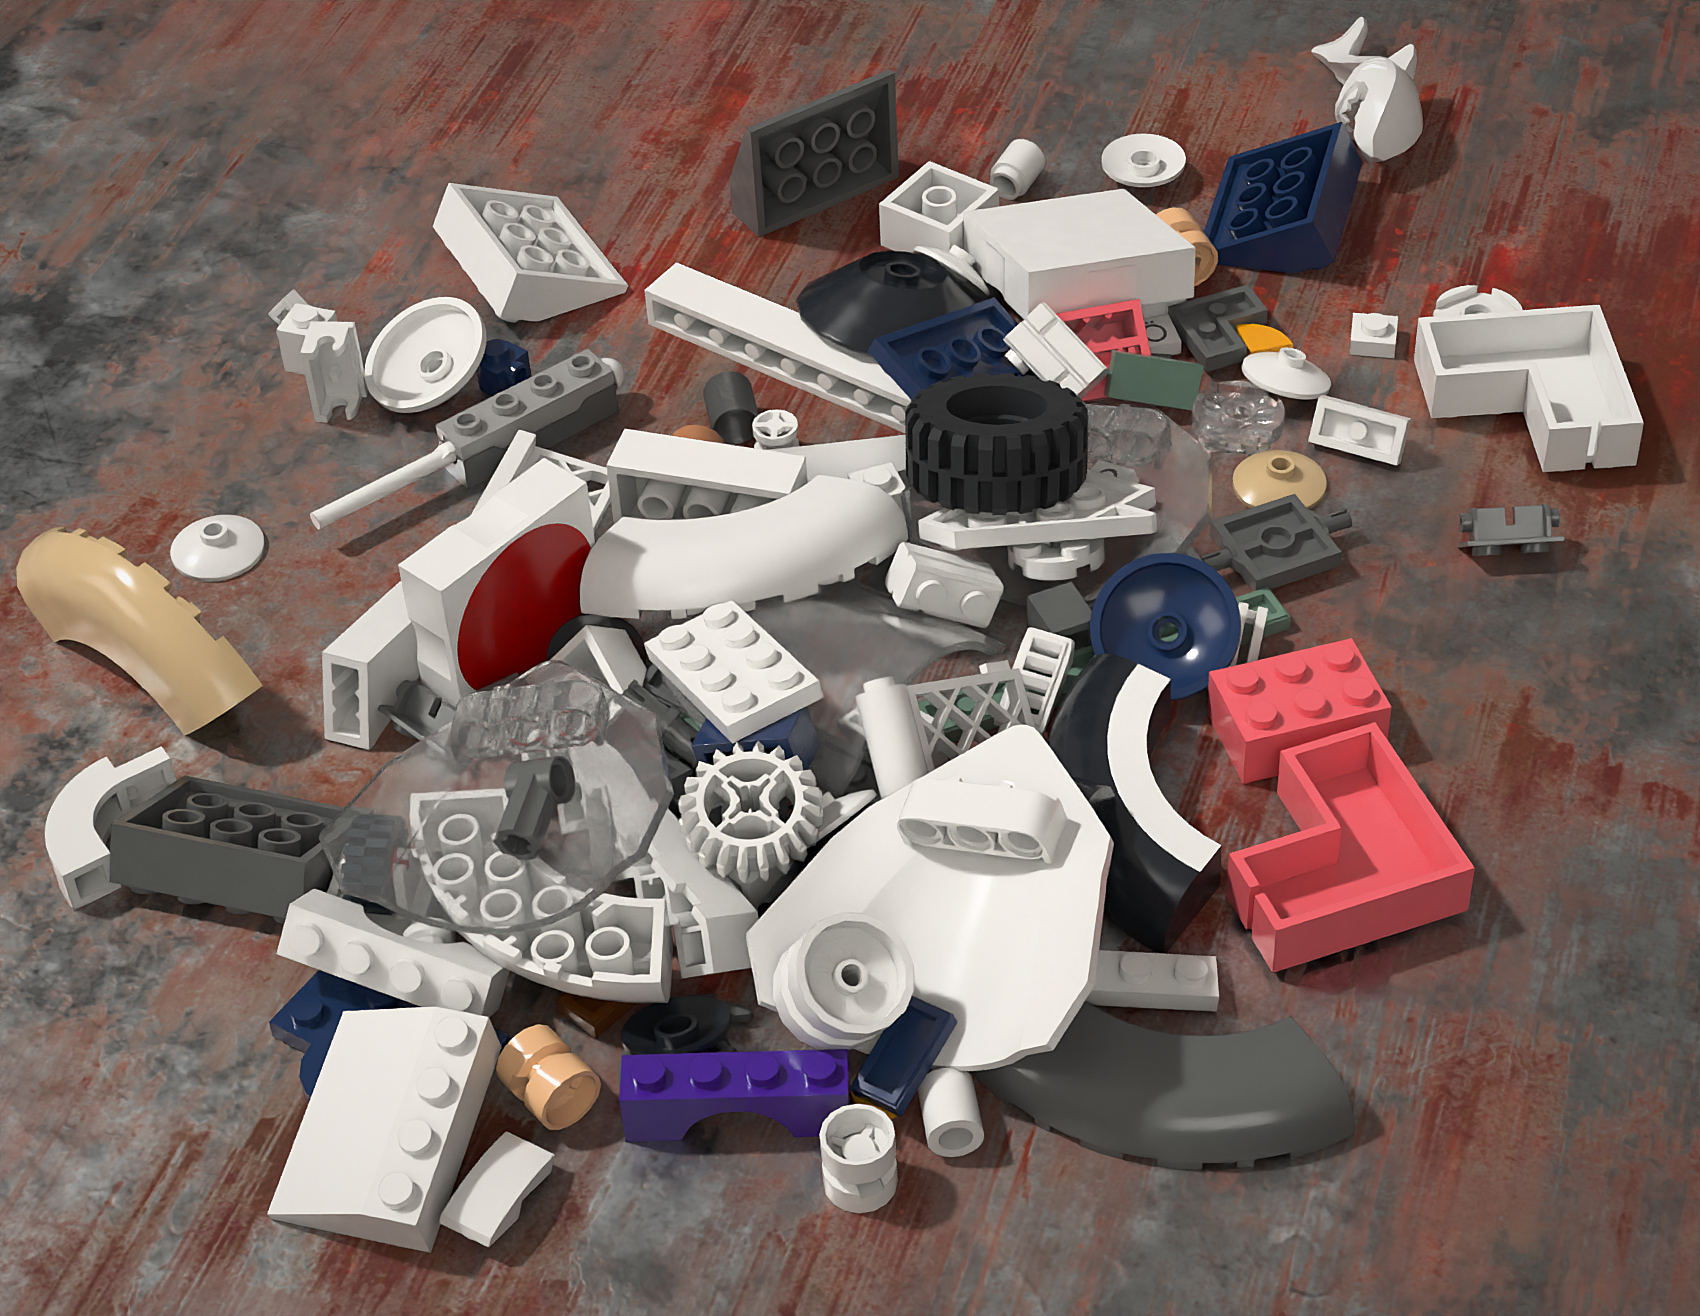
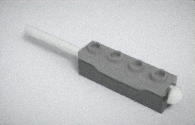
(475, 440)

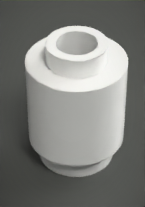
(1017, 168)

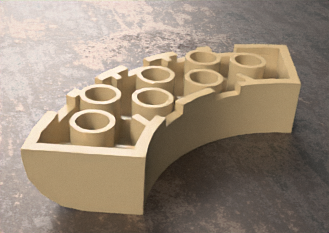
(97, 597)

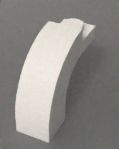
(83, 820)

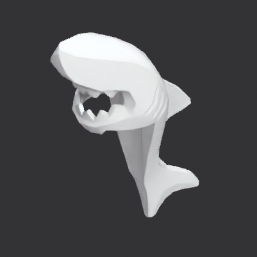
(1390, 105)

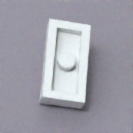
(1359, 430)

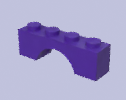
(674, 1091)

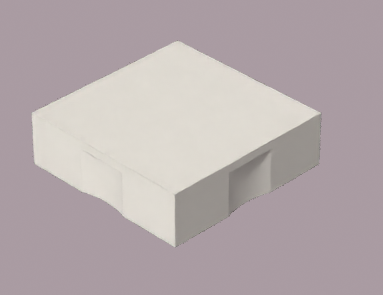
(1079, 252)

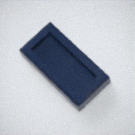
(903, 1056)

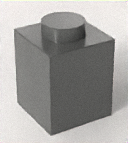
(1061, 612)

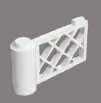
(903, 740)

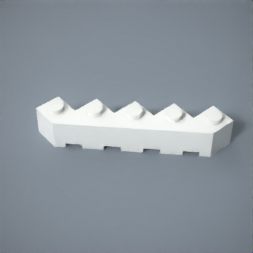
(701, 905)

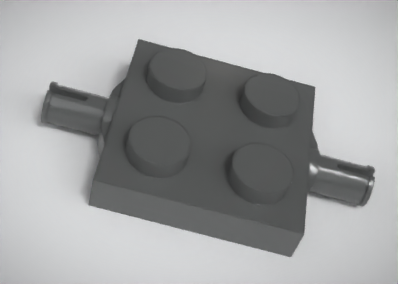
(1277, 542)

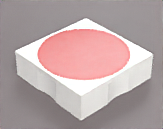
(499, 582)

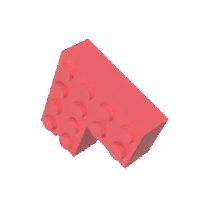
(1365, 856)

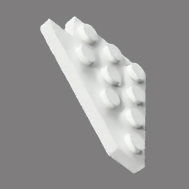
(1097, 510)

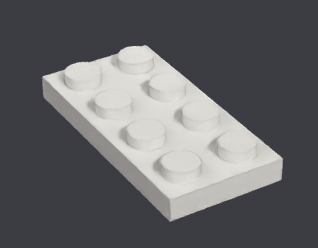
(733, 670)

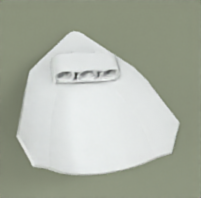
(988, 882)

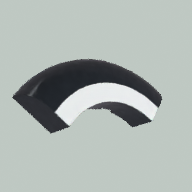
(1159, 862)

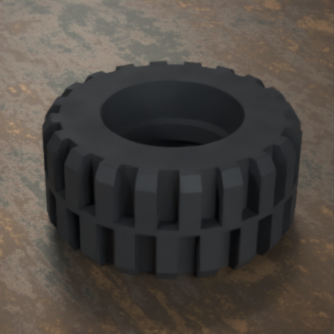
(996, 443)

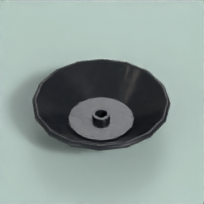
(879, 297)

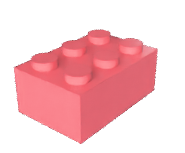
(1292, 702)

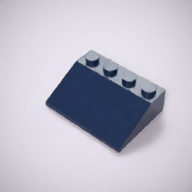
(1286, 202)

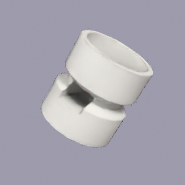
(858, 1158)

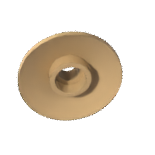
(1277, 475)

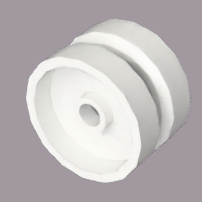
(843, 981)

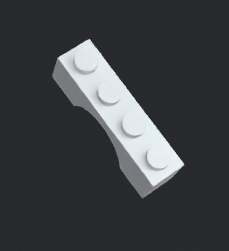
(346, 943)

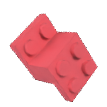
(1107, 329)

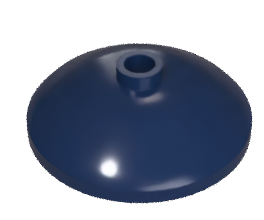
(1161, 594)

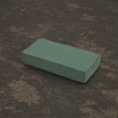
(1153, 380)

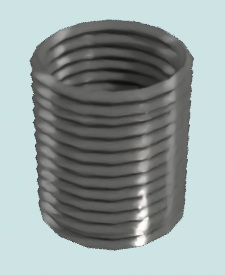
(731, 406)

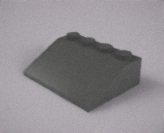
(816, 155)
(223, 847)

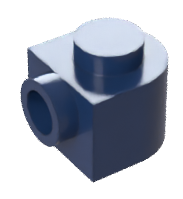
(502, 366)

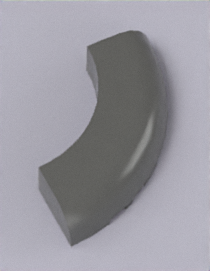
(1181, 1094)

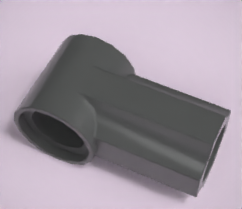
(532, 796)

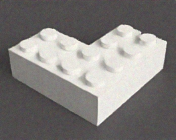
(1538, 362)

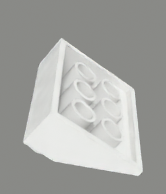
(524, 252)
(388, 1124)

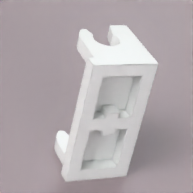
(333, 368)

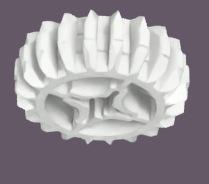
(753, 838)

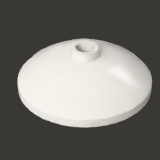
(425, 355)

